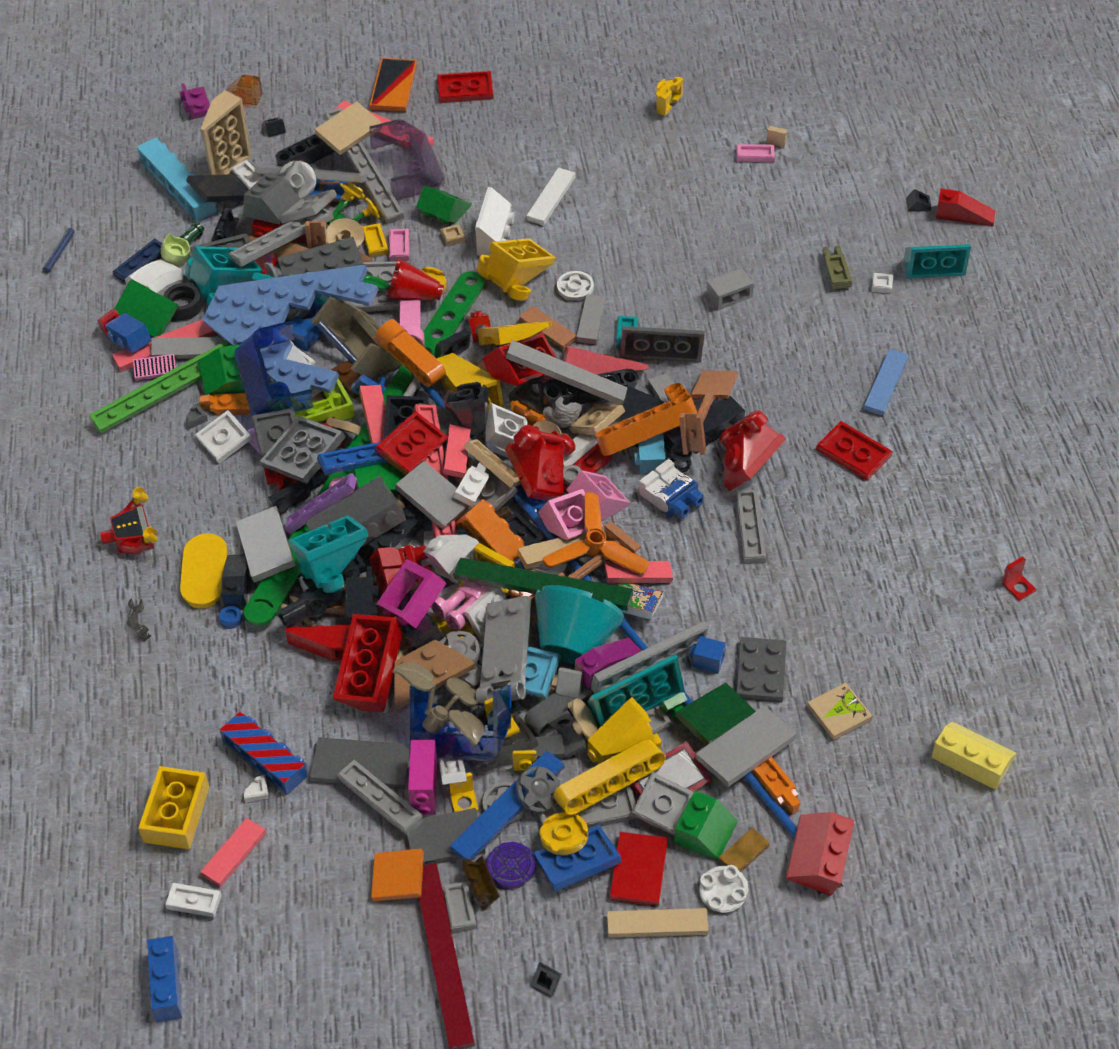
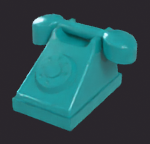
(213, 269)
(328, 550)

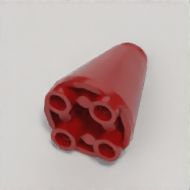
(413, 284)

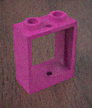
(420, 601)
(423, 776)

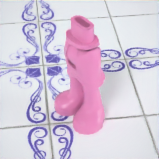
(445, 608)

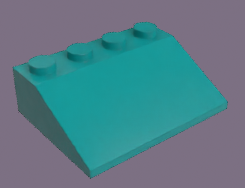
(646, 687)

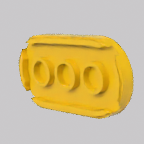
(203, 570)

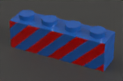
(264, 752)

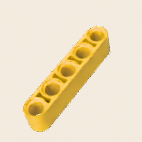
(609, 777)

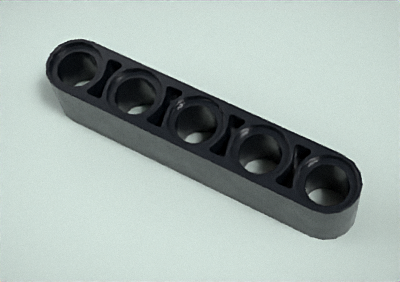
(307, 150)
(561, 389)

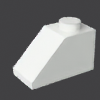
(448, 549)

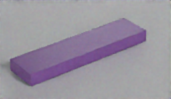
(320, 503)

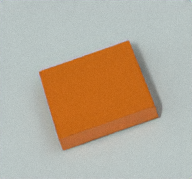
(397, 875)

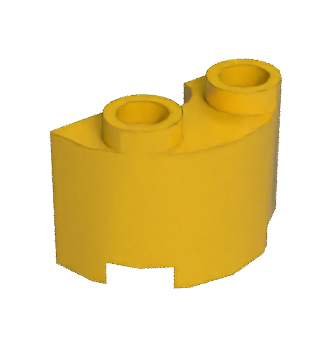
(668, 93)

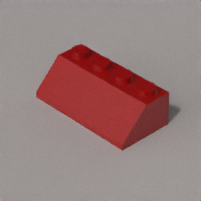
(513, 372)
(368, 662)

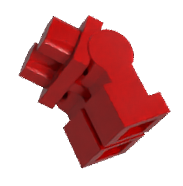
(388, 561)

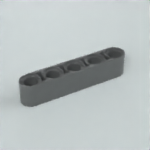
(555, 704)

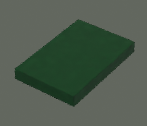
(714, 713)

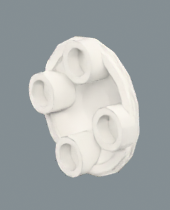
(723, 888)

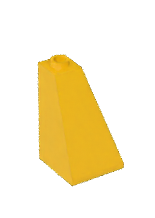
(462, 372)

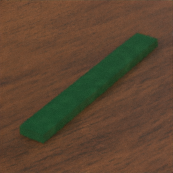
(531, 581)

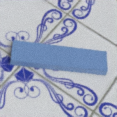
(886, 382)

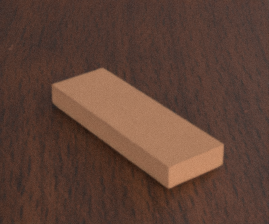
(556, 334)

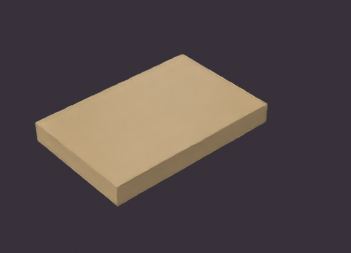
(347, 128)

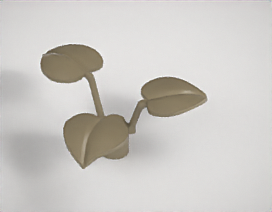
(437, 717)

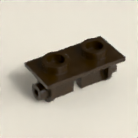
(481, 882)

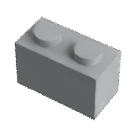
(730, 289)

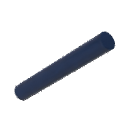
(58, 250)
(336, 342)

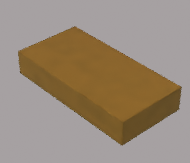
(745, 850)

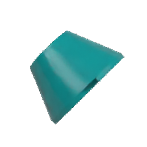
(574, 621)

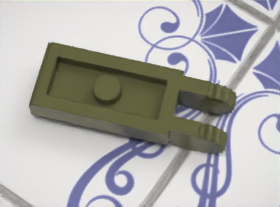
(837, 268)

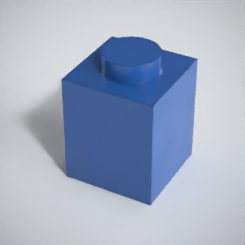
(708, 654)

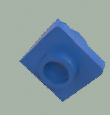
(365, 381)

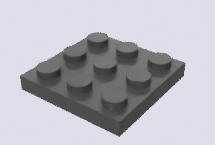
(298, 449)

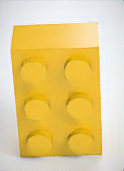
(174, 807)

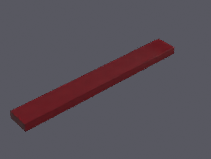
(444, 961)

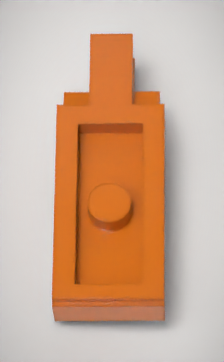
(220, 403)
(777, 785)

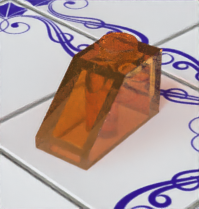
(247, 88)

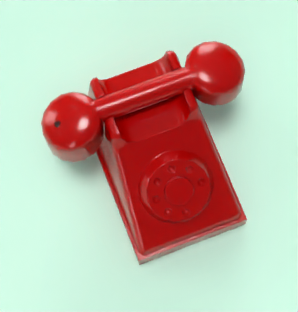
(748, 448)
(539, 461)

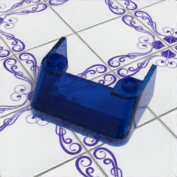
(260, 394)
(450, 741)

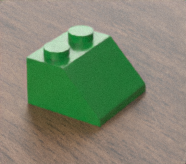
(442, 204)
(221, 372)
(705, 826)

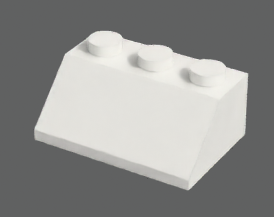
(493, 221)

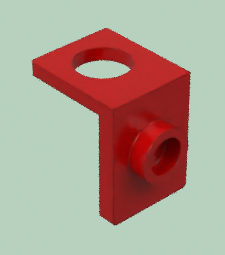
(475, 319)
(1014, 576)

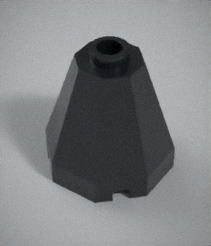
(469, 406)

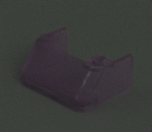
(422, 171)

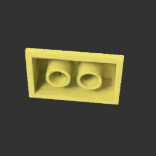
(972, 755)

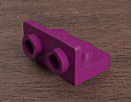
(195, 102)

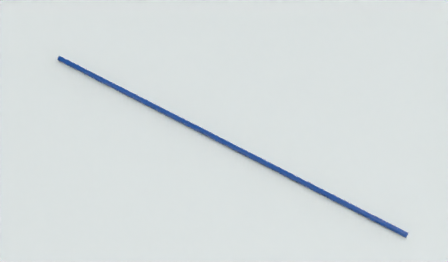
(630, 633)

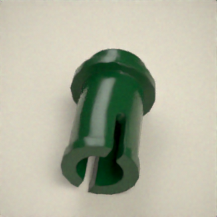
(193, 232)

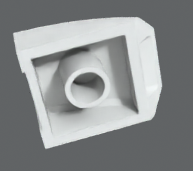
(157, 276)
(501, 428)

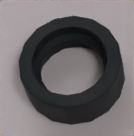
(185, 290)

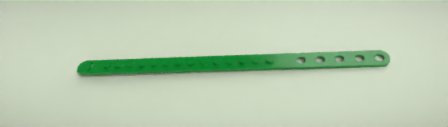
(278, 586)

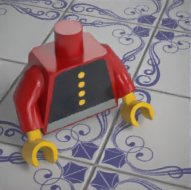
(131, 527)

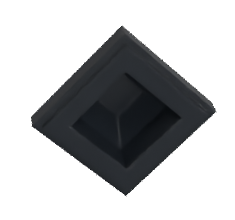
(546, 979)

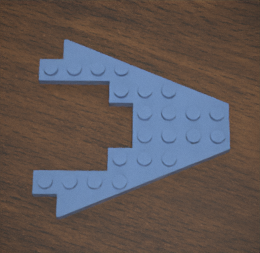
(247, 306)

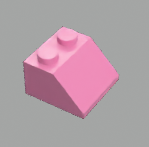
(609, 496)
(565, 515)

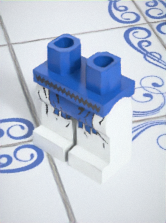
(670, 490)

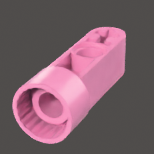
(411, 319)

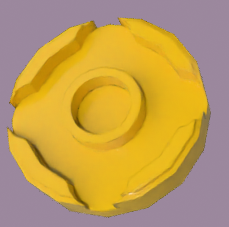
(563, 833)

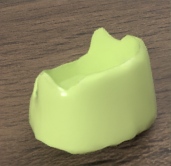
(175, 250)

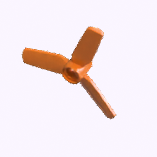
(596, 543)

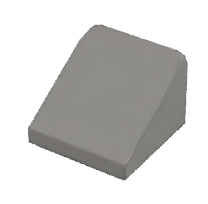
(569, 683)

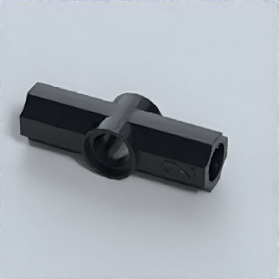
(302, 608)

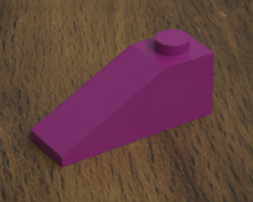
(604, 657)

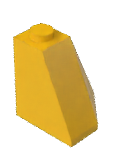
(621, 732)

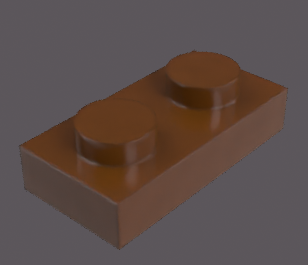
(347, 377)

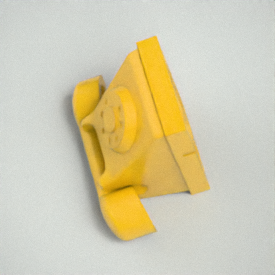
(514, 264)

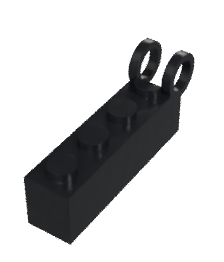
(718, 419)

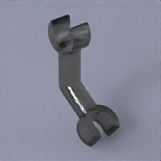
(141, 631)

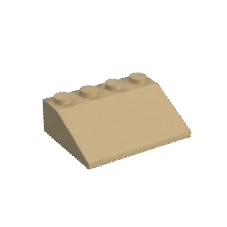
(225, 134)

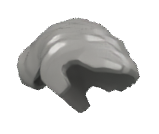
(563, 414)

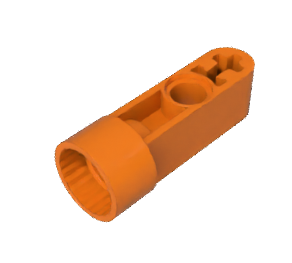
(409, 352)

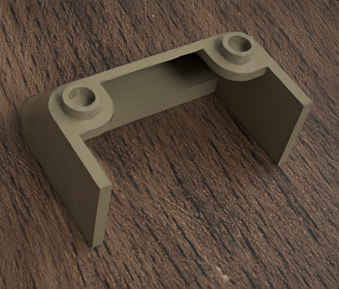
(357, 332)

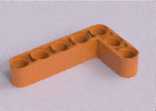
(648, 422)

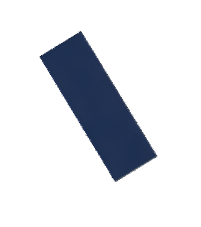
(146, 255)

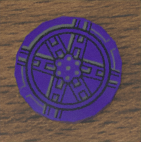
(511, 865)

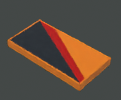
(393, 84)

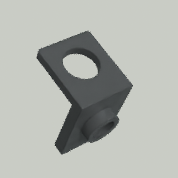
(572, 740)

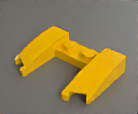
(505, 334)

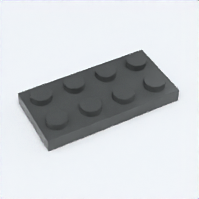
(324, 257)

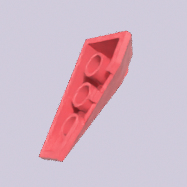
(599, 362)

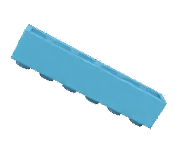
(173, 177)

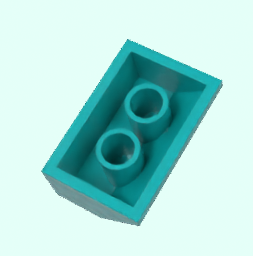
(936, 260)

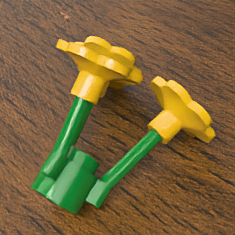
(350, 193)

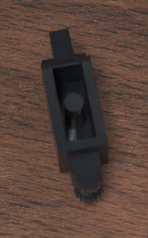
(361, 594)

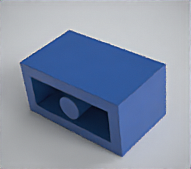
(128, 333)

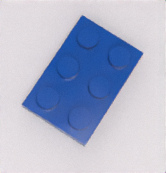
(593, 858)

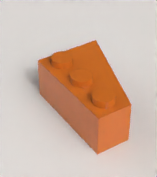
(490, 530)

